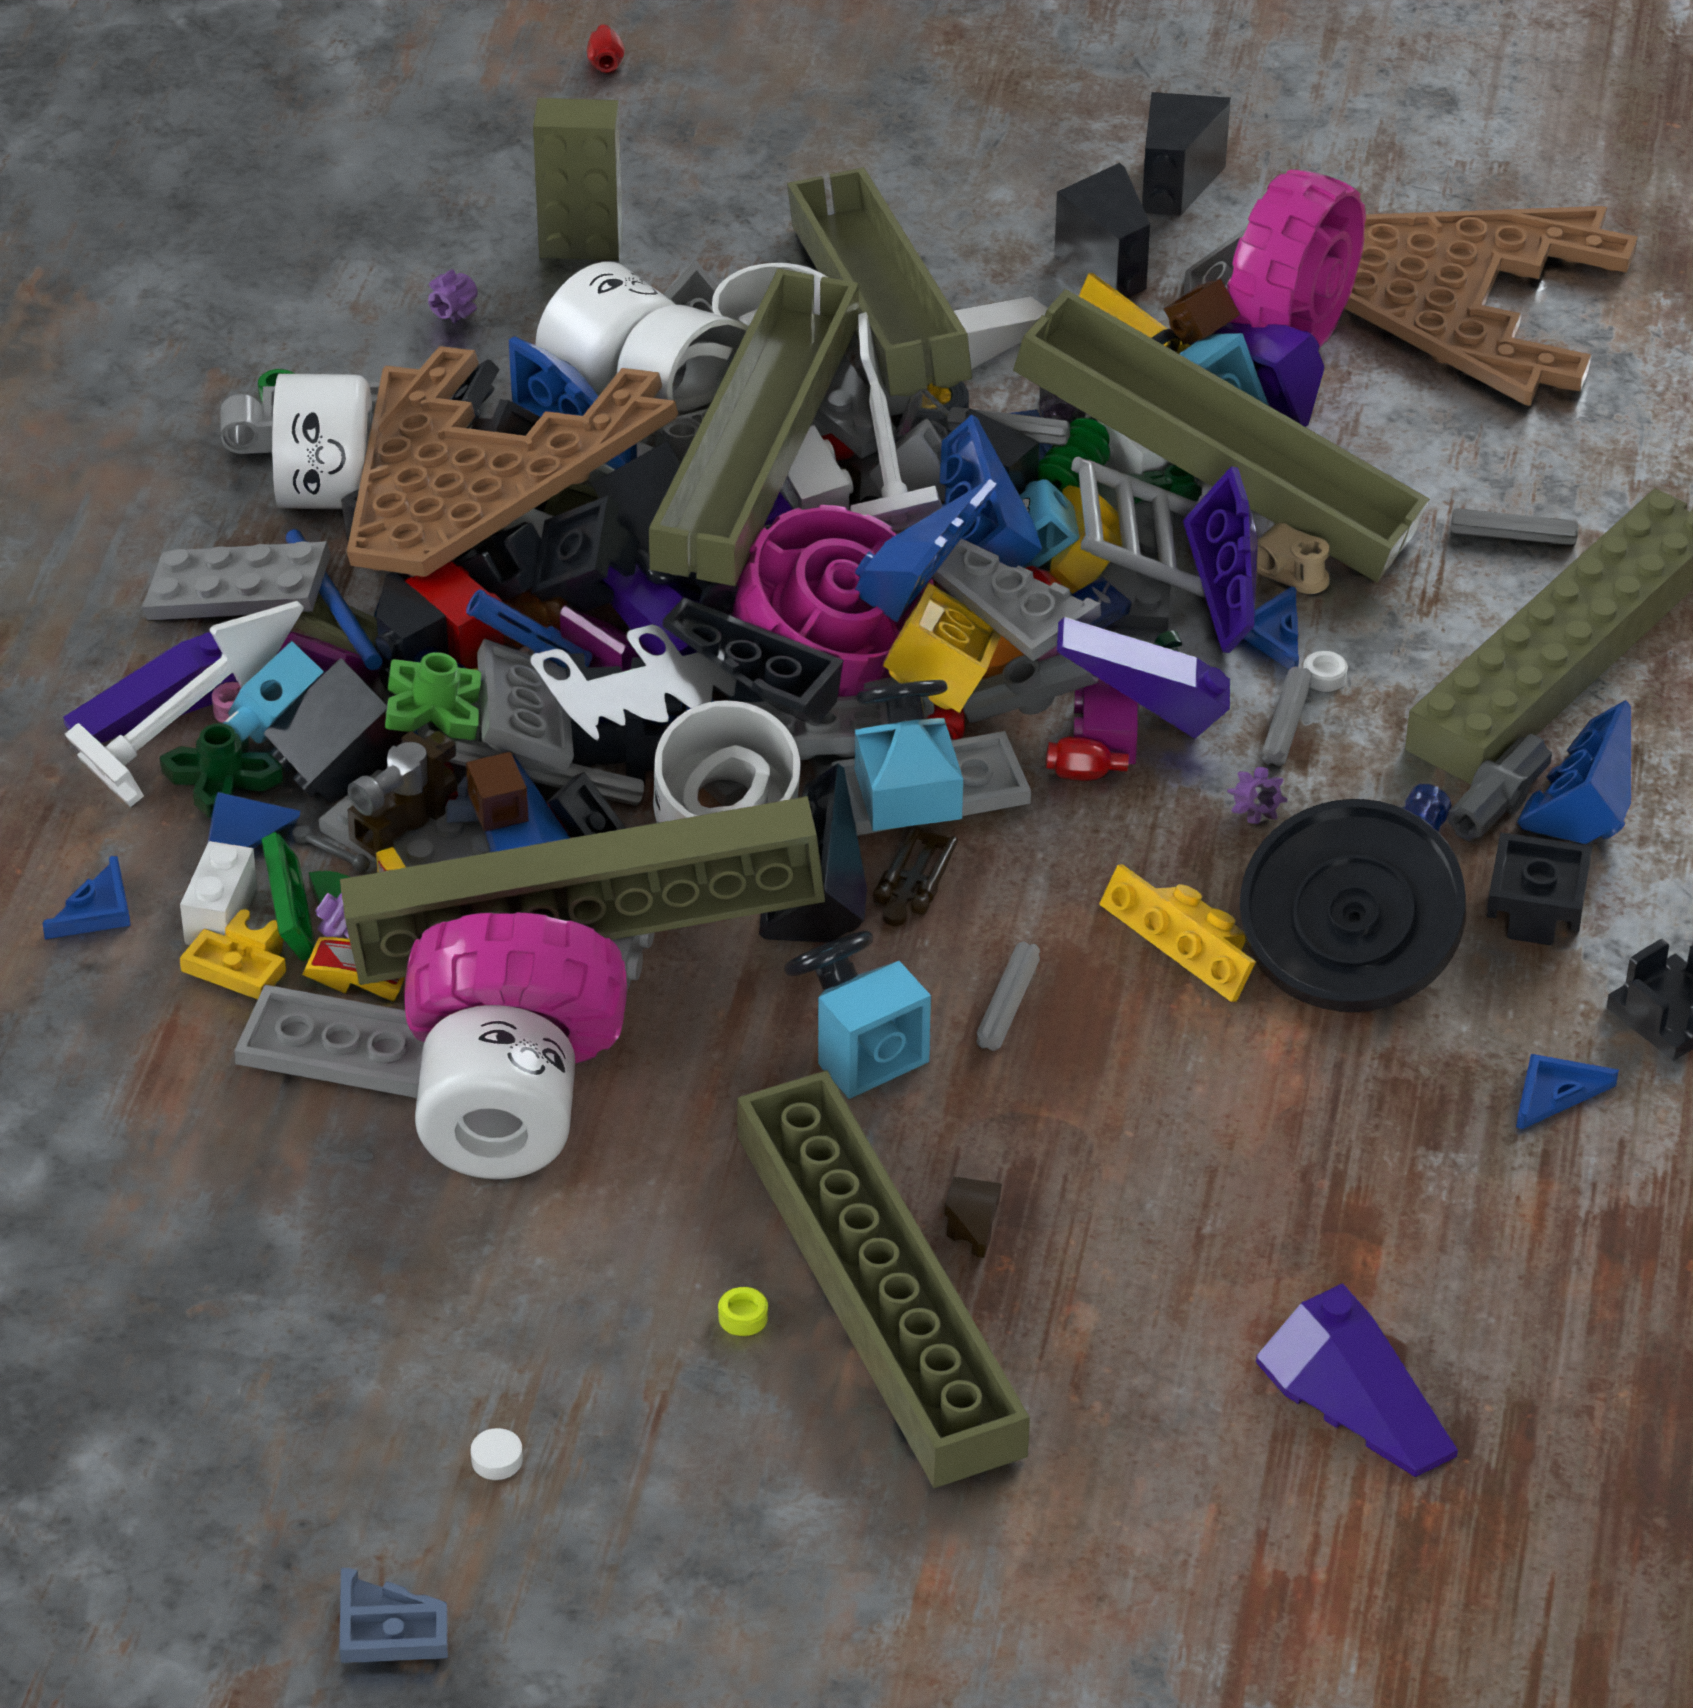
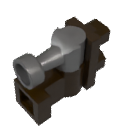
(403, 793)

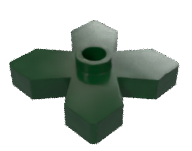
(219, 766)

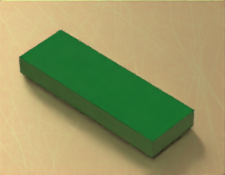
(288, 895)

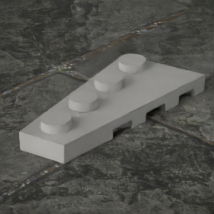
(1011, 599)

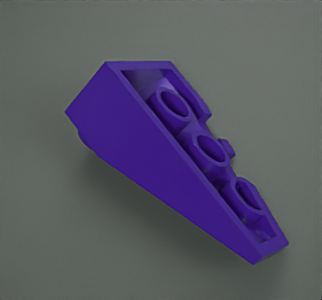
(1286, 366)
(1226, 556)
(646, 604)
(1156, 677)
(148, 688)
(1349, 1371)

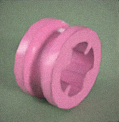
(223, 698)

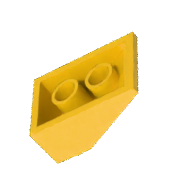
(945, 644)

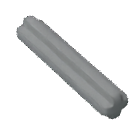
(1041, 429)
(1514, 527)
(1286, 716)
(1008, 996)

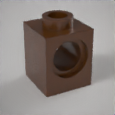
(1201, 311)
(497, 791)

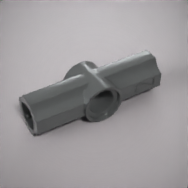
(1026, 687)
(1499, 787)

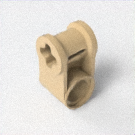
(1291, 554)

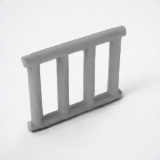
(1129, 554)

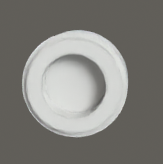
(1327, 670)
(496, 1454)

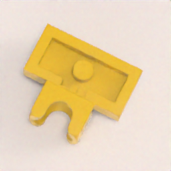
(239, 960)

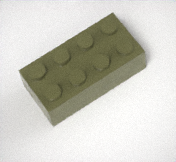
(578, 178)

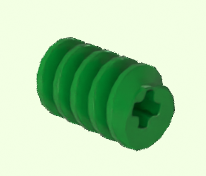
(1086, 440)

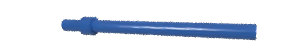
(344, 615)

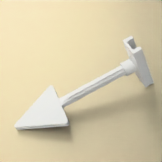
(897, 506)
(245, 648)

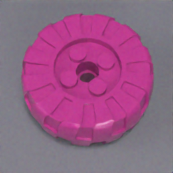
(1299, 254)
(805, 584)
(519, 963)

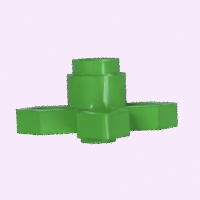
(433, 693)

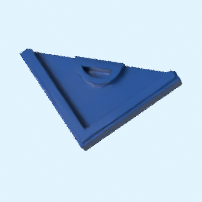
(1277, 629)
(247, 821)
(93, 906)
(1558, 1085)

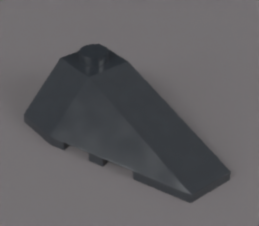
(770, 665)
(840, 869)

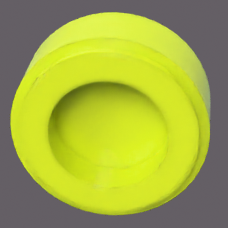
(743, 1311)

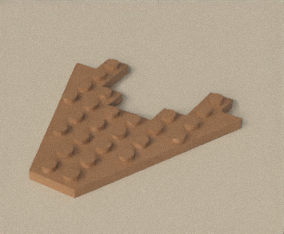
(1435, 270)
(444, 487)

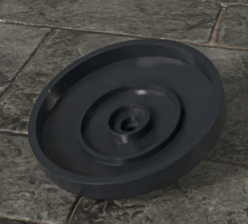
(1353, 905)

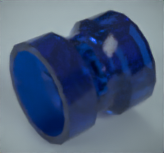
(1429, 804)

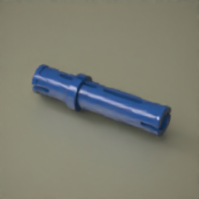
(487, 610)

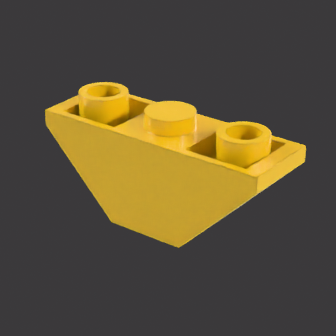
(1075, 566)

